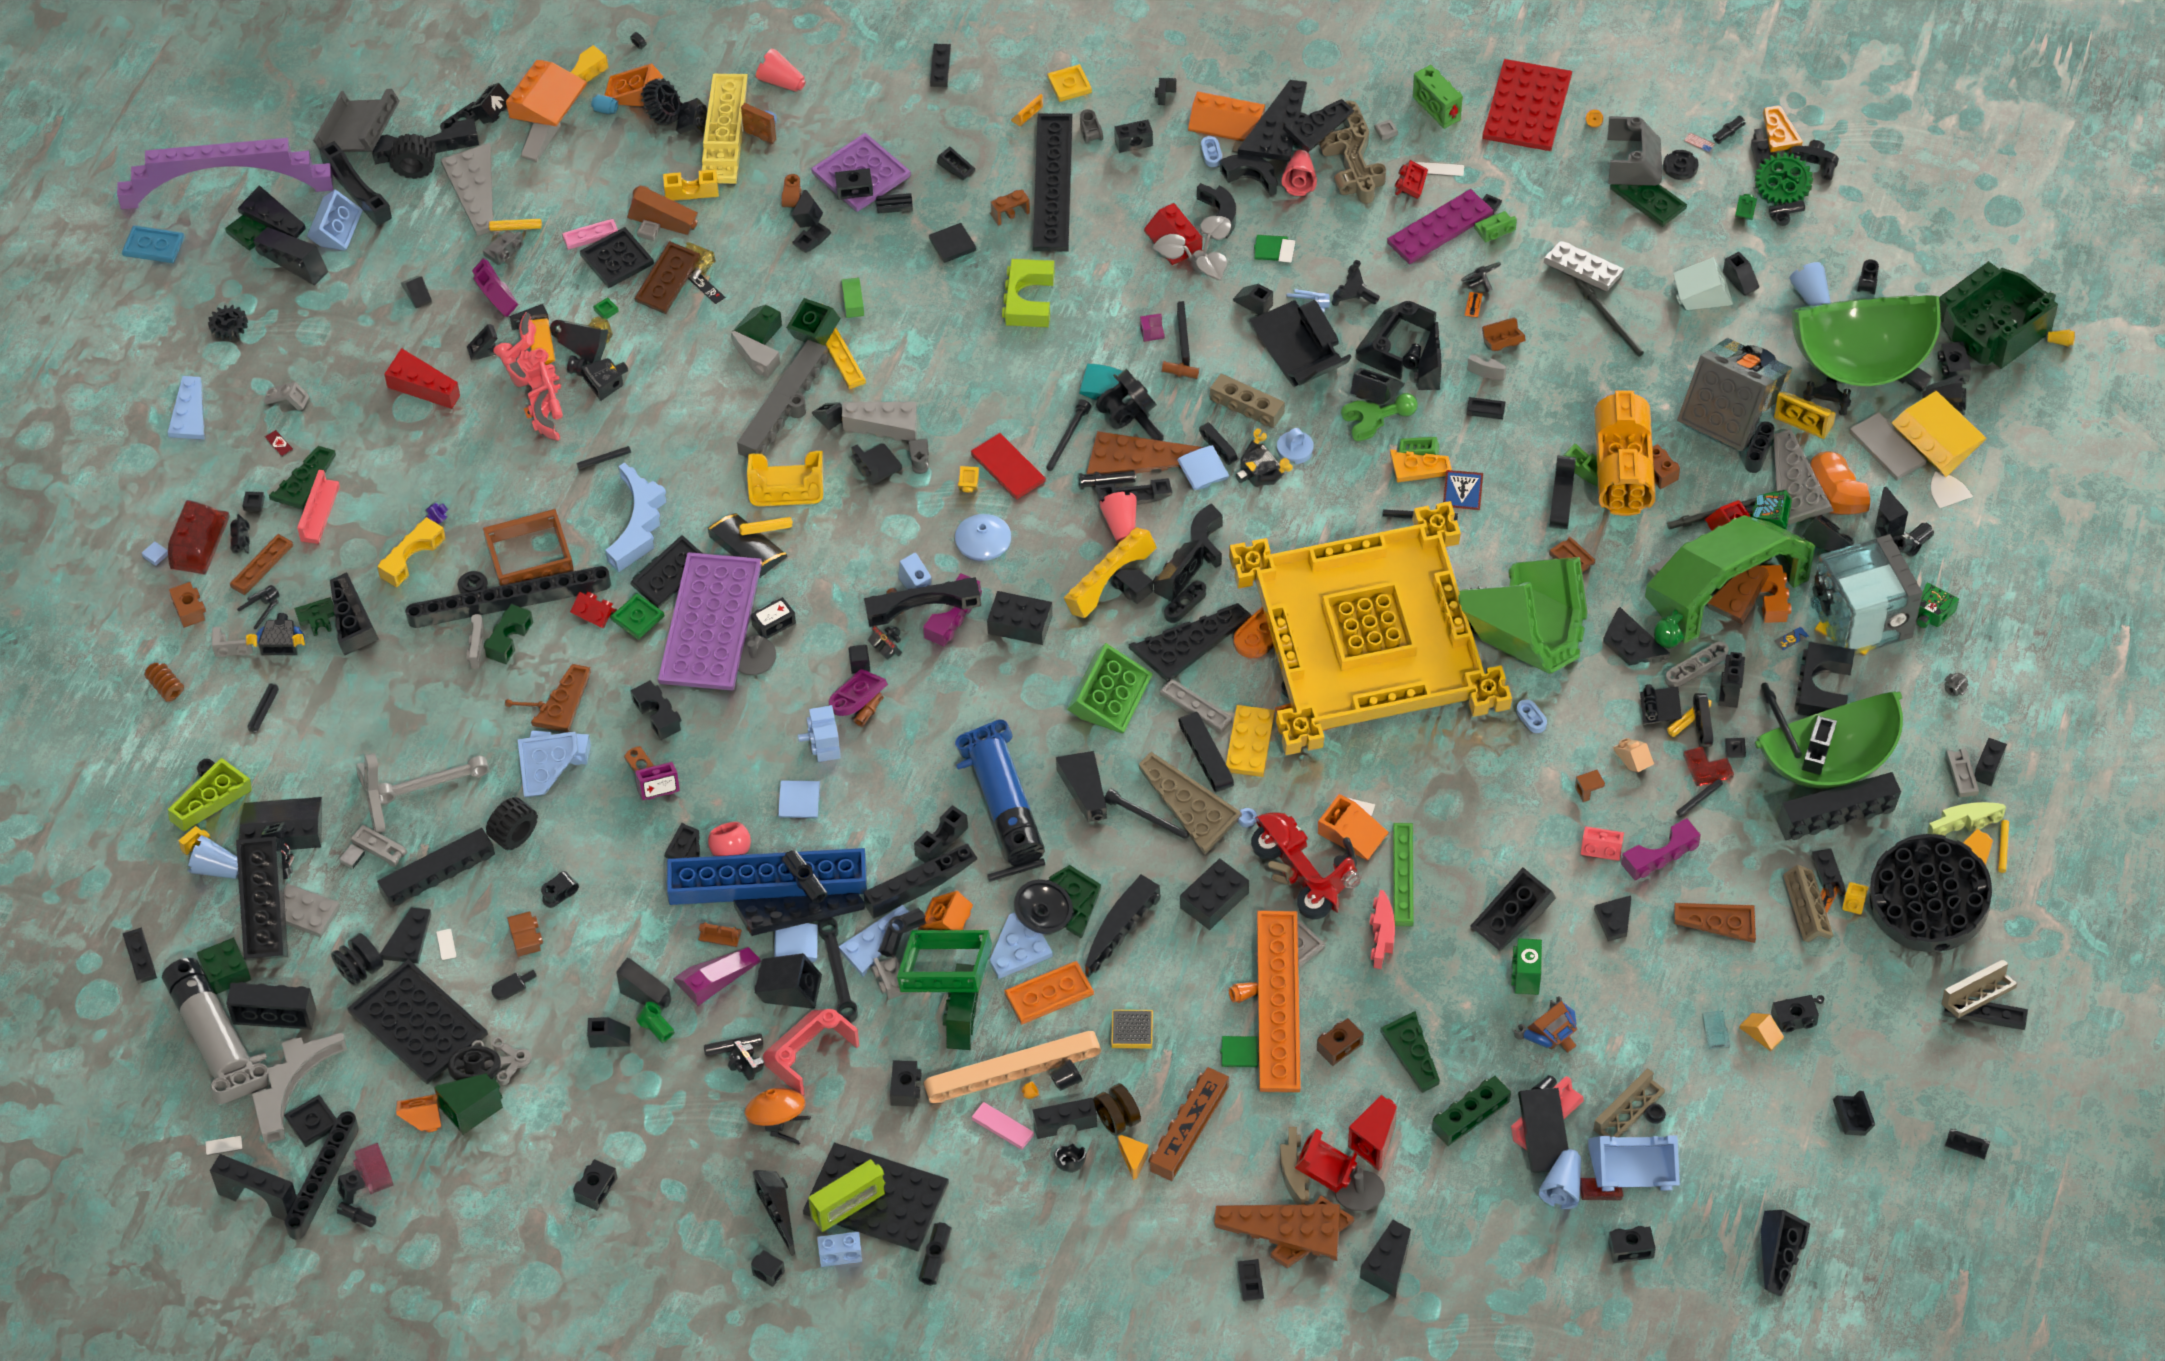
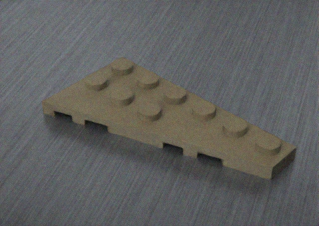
(1195, 807)

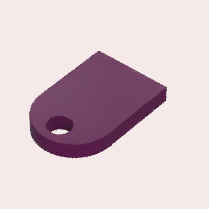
(856, 692)

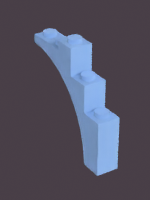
(637, 539)

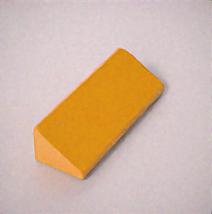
(543, 338)

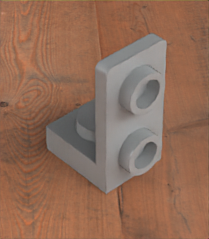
(289, 391)
(227, 648)

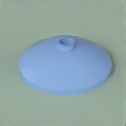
(985, 543)

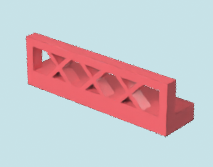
(317, 508)
(1569, 1101)

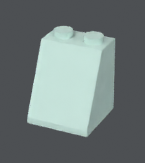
(1702, 286)

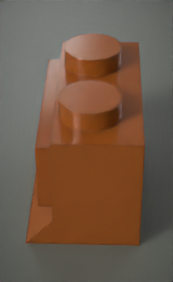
(1007, 203)

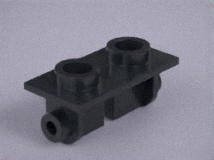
(239, 528)
(1967, 1143)

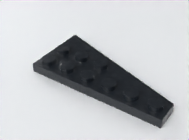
(1268, 136)
(777, 913)

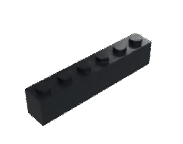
(436, 867)

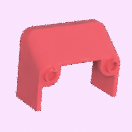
(783, 1052)

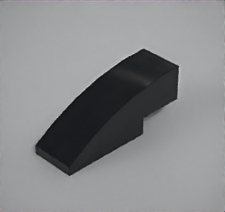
(1819, 745)

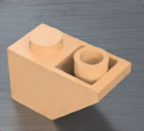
(1634, 754)

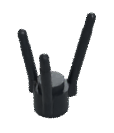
(268, 595)
(774, 1129)

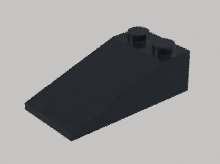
(1513, 909)

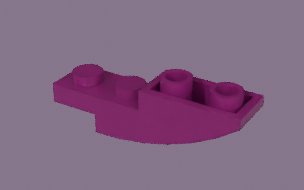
(494, 288)

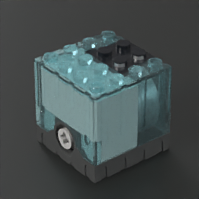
(1866, 595)

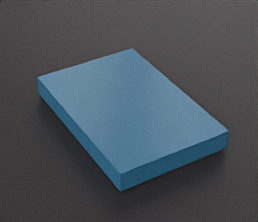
(153, 244)

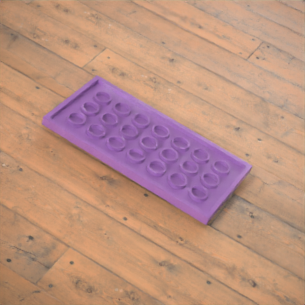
(710, 621)

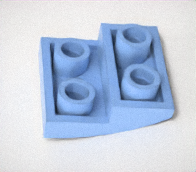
(1203, 467)
(799, 799)
(796, 941)

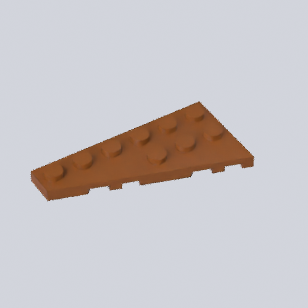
(1292, 1226)

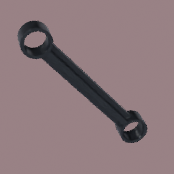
(837, 968)

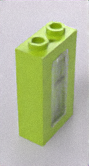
(846, 1195)

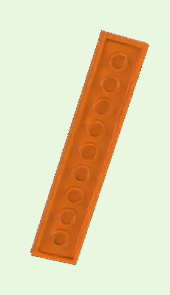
(1278, 1001)

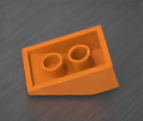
(628, 85)

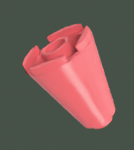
(780, 72)
(1299, 174)
(1120, 514)

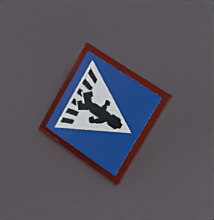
(1463, 489)

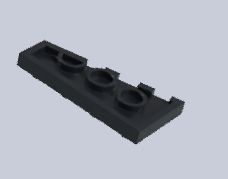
(268, 211)

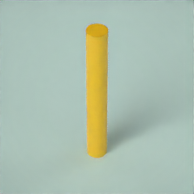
(2003, 846)

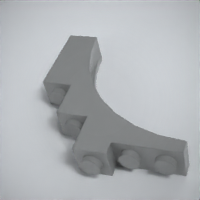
(300, 1059)

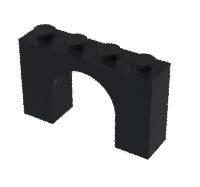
(1821, 659)
(233, 1176)

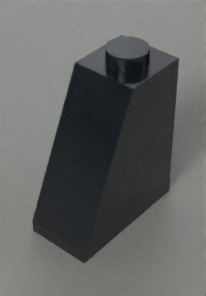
(641, 985)

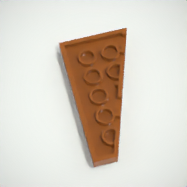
(1130, 453)

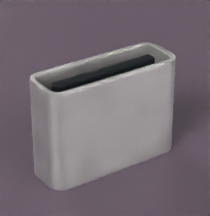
(352, 856)

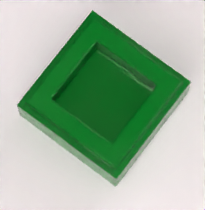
(606, 308)

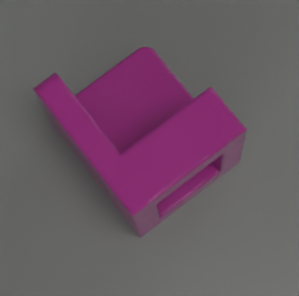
(1151, 327)

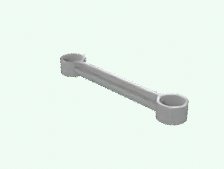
(476, 767)

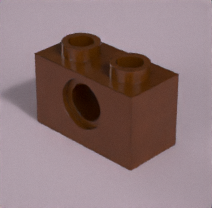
(1335, 1051)

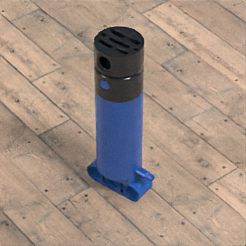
(1002, 790)

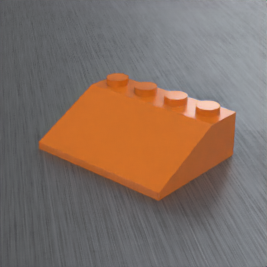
(544, 94)

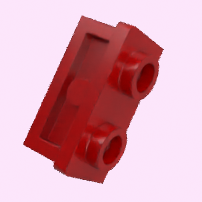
(590, 609)

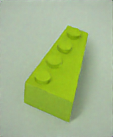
(209, 794)

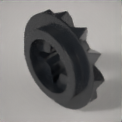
(474, 577)

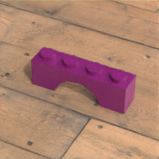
(941, 626)
(1641, 860)

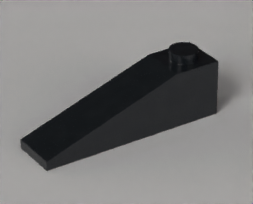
(1430, 364)
(1826, 535)
(772, 1193)
(1781, 1242)

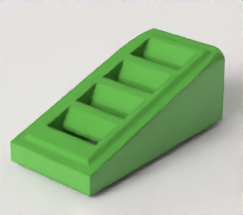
(1430, 445)

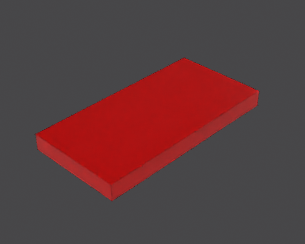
(1008, 466)

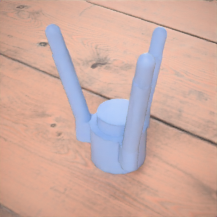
(1321, 298)

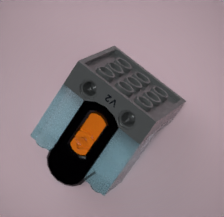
(1732, 391)

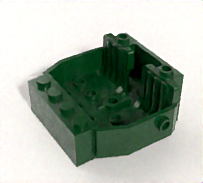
(2008, 326)

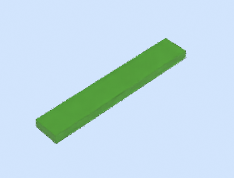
(1403, 874)

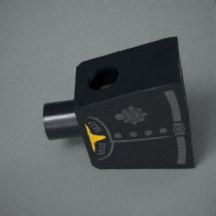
(604, 377)

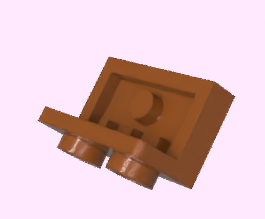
(1503, 334)

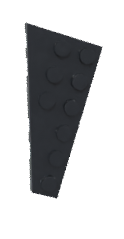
(1186, 643)

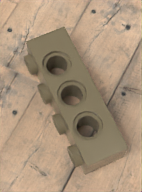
(1247, 400)

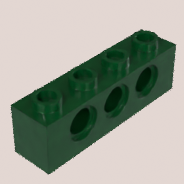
(1451, 1131)

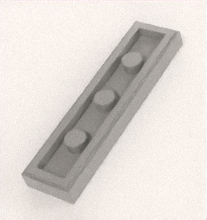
(1192, 702)

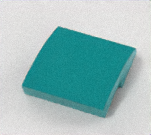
(1097, 380)

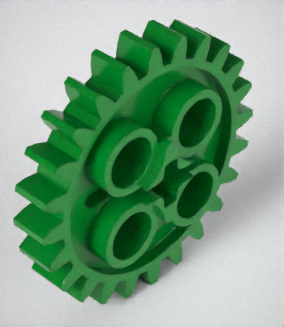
(1788, 167)

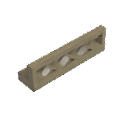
(1806, 904)
(1974, 986)
(1624, 1101)

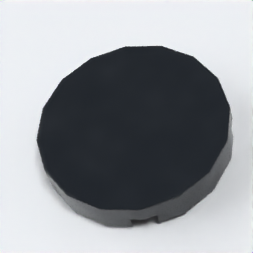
(1680, 165)

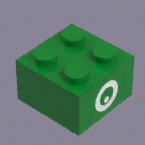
(1527, 966)

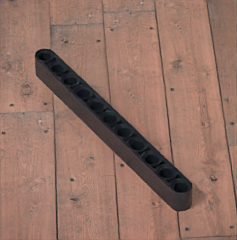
(501, 597)

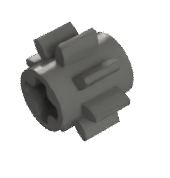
(1956, 684)

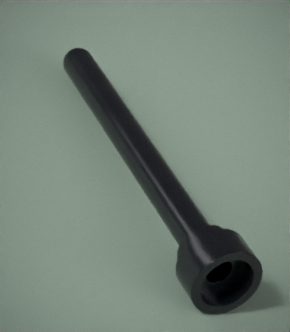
(1082, 409)
(1113, 798)

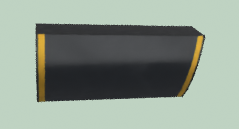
(727, 535)

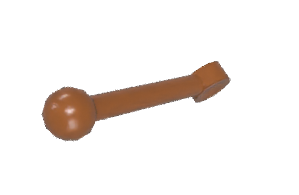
(509, 703)

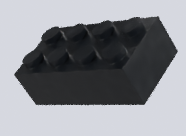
(271, 1006)

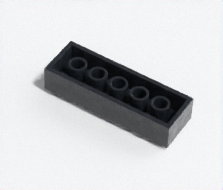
(1838, 806)
(262, 898)

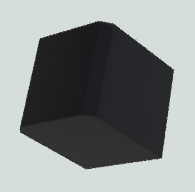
(859, 658)

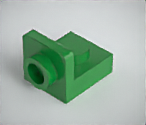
(1746, 207)

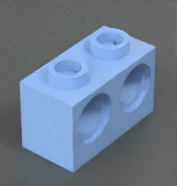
(839, 1249)

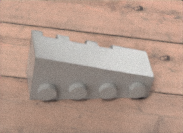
(881, 419)

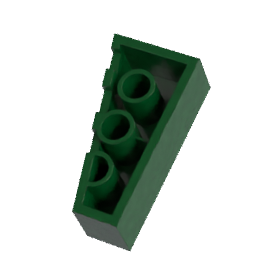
(960, 1015)

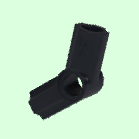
(1913, 541)
(892, 937)

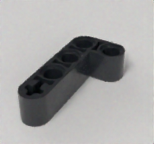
(1562, 492)

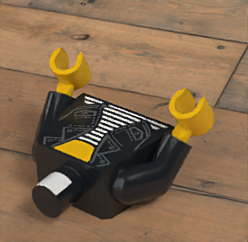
(1260, 465)

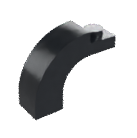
(1253, 167)
(1220, 200)
(1204, 524)

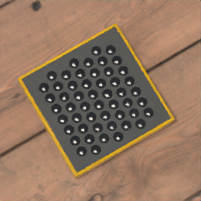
(1132, 1029)

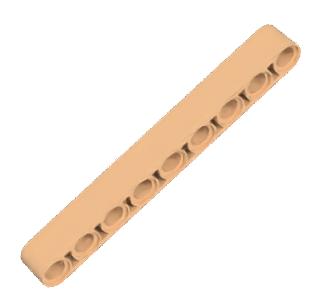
(1011, 1067)

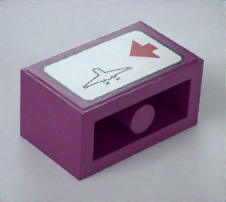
(657, 781)

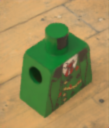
(1935, 606)

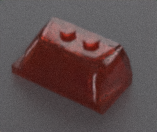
(196, 537)

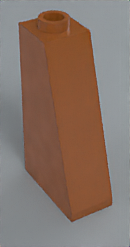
(661, 210)

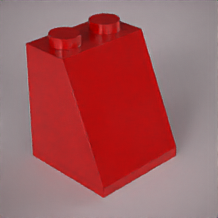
(1373, 1131)

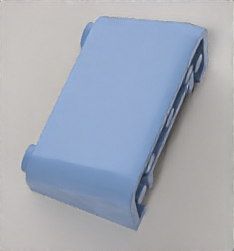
(1635, 1161)

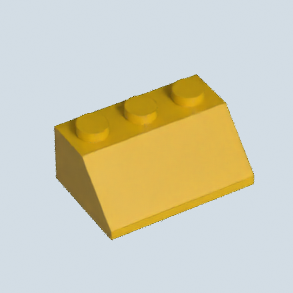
(1804, 414)

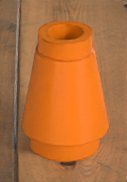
(1242, 991)

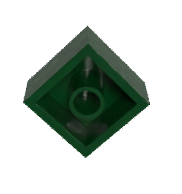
(813, 322)
(223, 965)

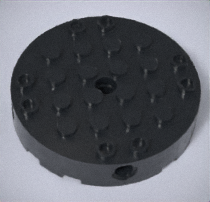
(1923, 919)

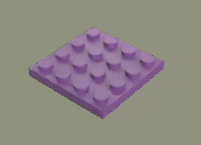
(863, 154)

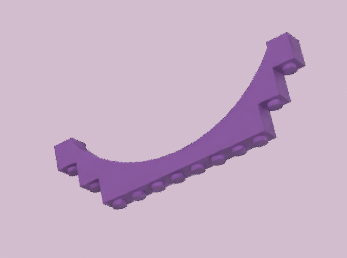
(268, 154)

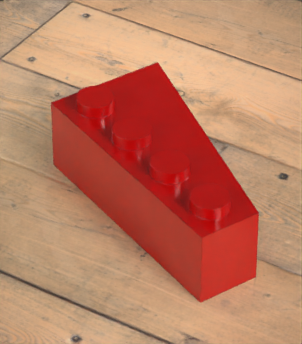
(421, 380)

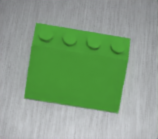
(1110, 689)

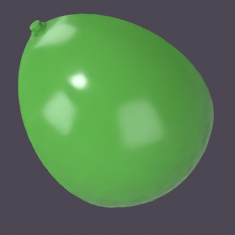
(1860, 743)

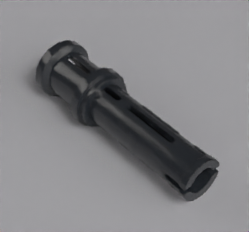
(1092, 480)

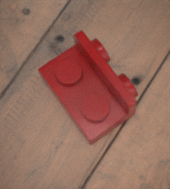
(1411, 179)

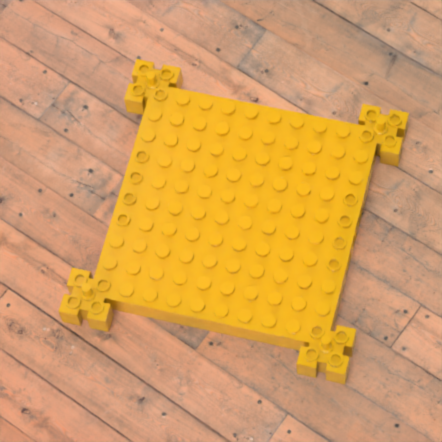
(1369, 627)

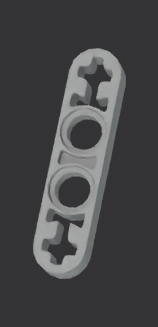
(1694, 662)

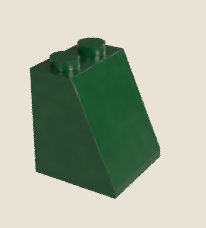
(469, 1100)

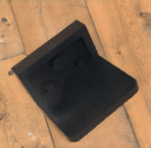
(875, 463)

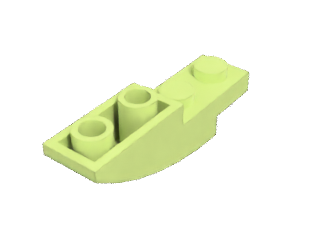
(1970, 815)

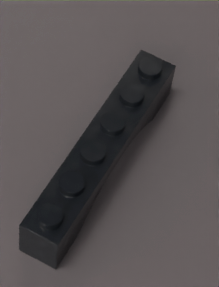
(458, 136)
(371, 202)
(959, 593)

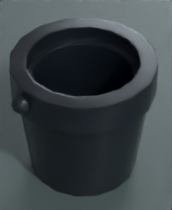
(1066, 1075)

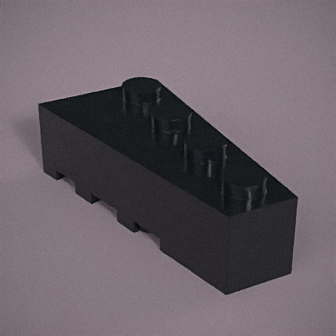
(351, 617)

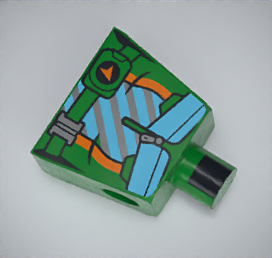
(1772, 507)

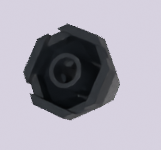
(1951, 390)

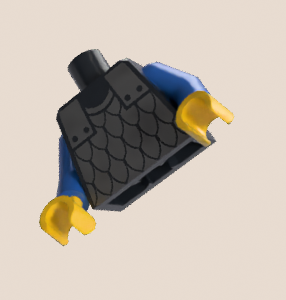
(277, 637)

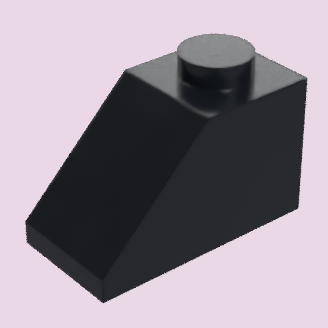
(807, 211)

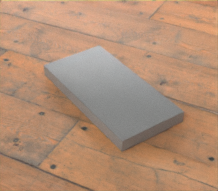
(1887, 446)

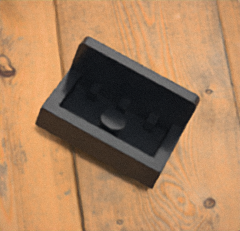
(692, 117)
(1854, 1114)

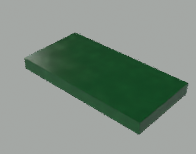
(1652, 201)

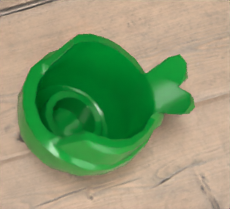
(1668, 632)

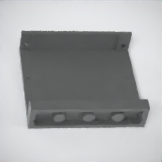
(357, 123)

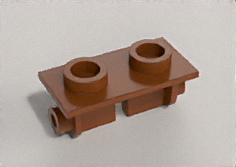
(719, 934)

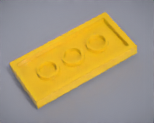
(1250, 740)

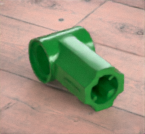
(651, 1019)

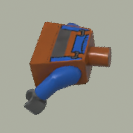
(1552, 1027)

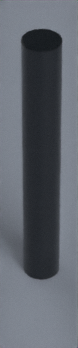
(604, 457)
(1699, 797)
(1016, 869)

